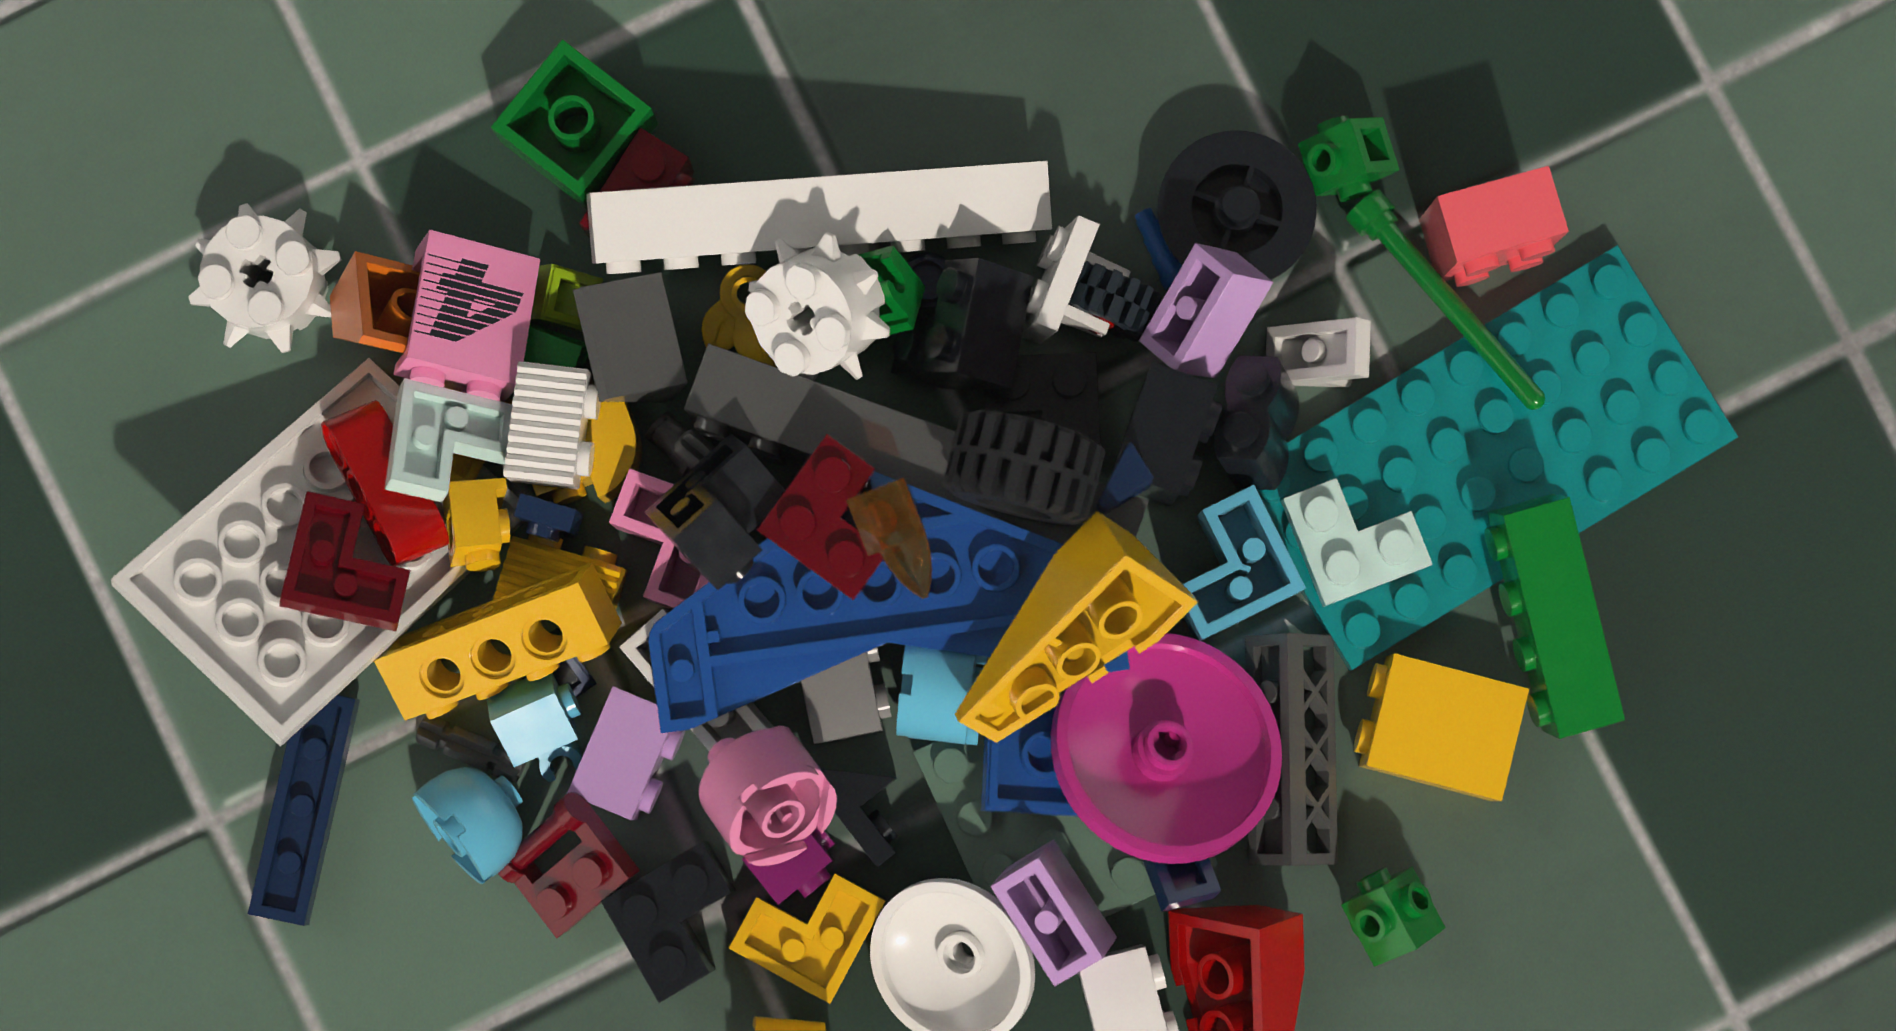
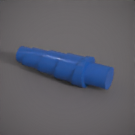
(1162, 259)

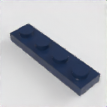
(303, 814)

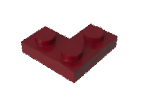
(810, 519)
(327, 578)

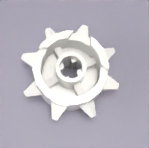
(262, 309)
(816, 309)

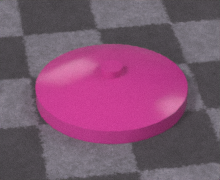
(1169, 752)

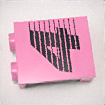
(469, 316)

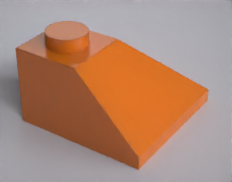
(374, 302)

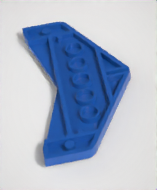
(792, 623)

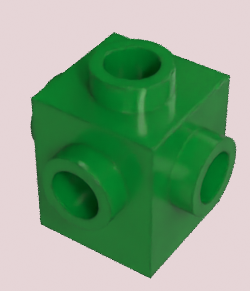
(1348, 156)
(1392, 914)

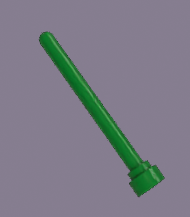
(1376, 219)

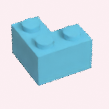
(1253, 568)

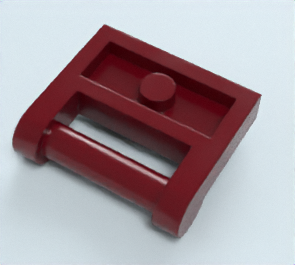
(581, 877)

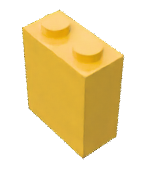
(1441, 726)

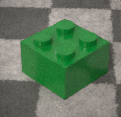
(572, 122)

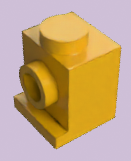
(476, 523)

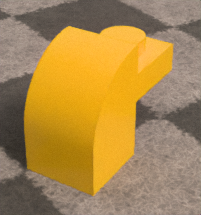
(615, 451)

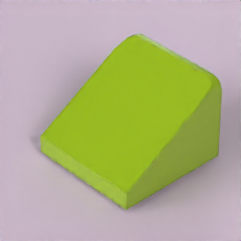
(554, 296)

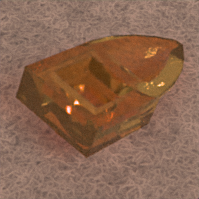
(893, 527)

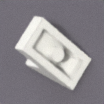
(1322, 351)

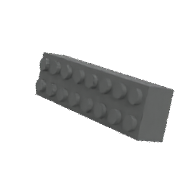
(791, 416)

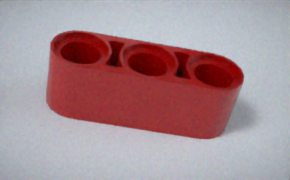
(399, 522)

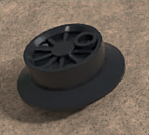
(1238, 197)

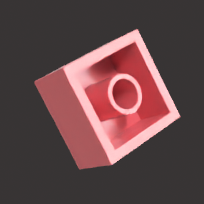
(1494, 226)

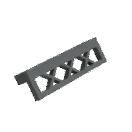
(1278, 670)

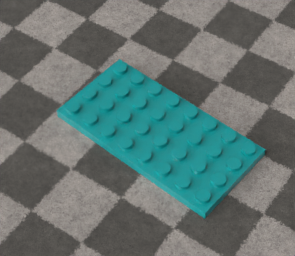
(1459, 443)

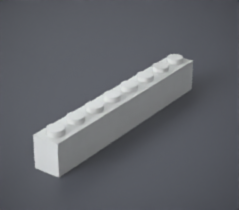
(854, 207)

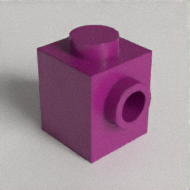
(800, 873)

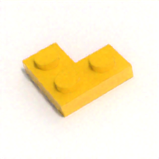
(814, 952)

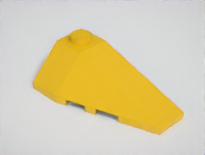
(1084, 611)

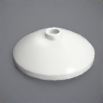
(930, 976)

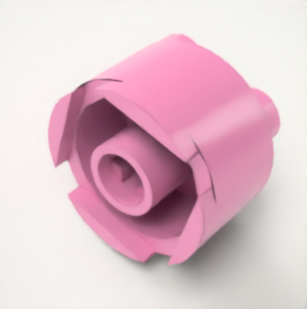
(766, 795)

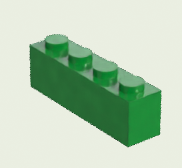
(1554, 616)

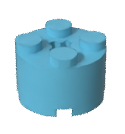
(932, 692)

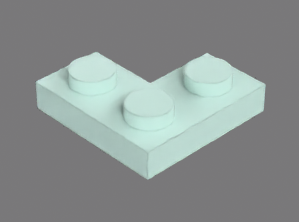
(433, 426)
(1346, 559)

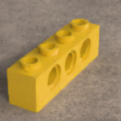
(570, 600)

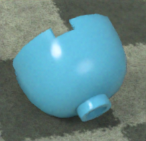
(473, 818)

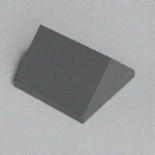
(631, 340)

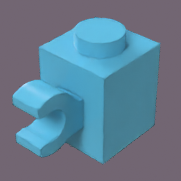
(537, 722)

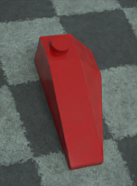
(1238, 966)

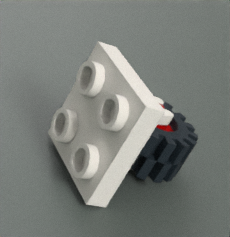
(1086, 290)

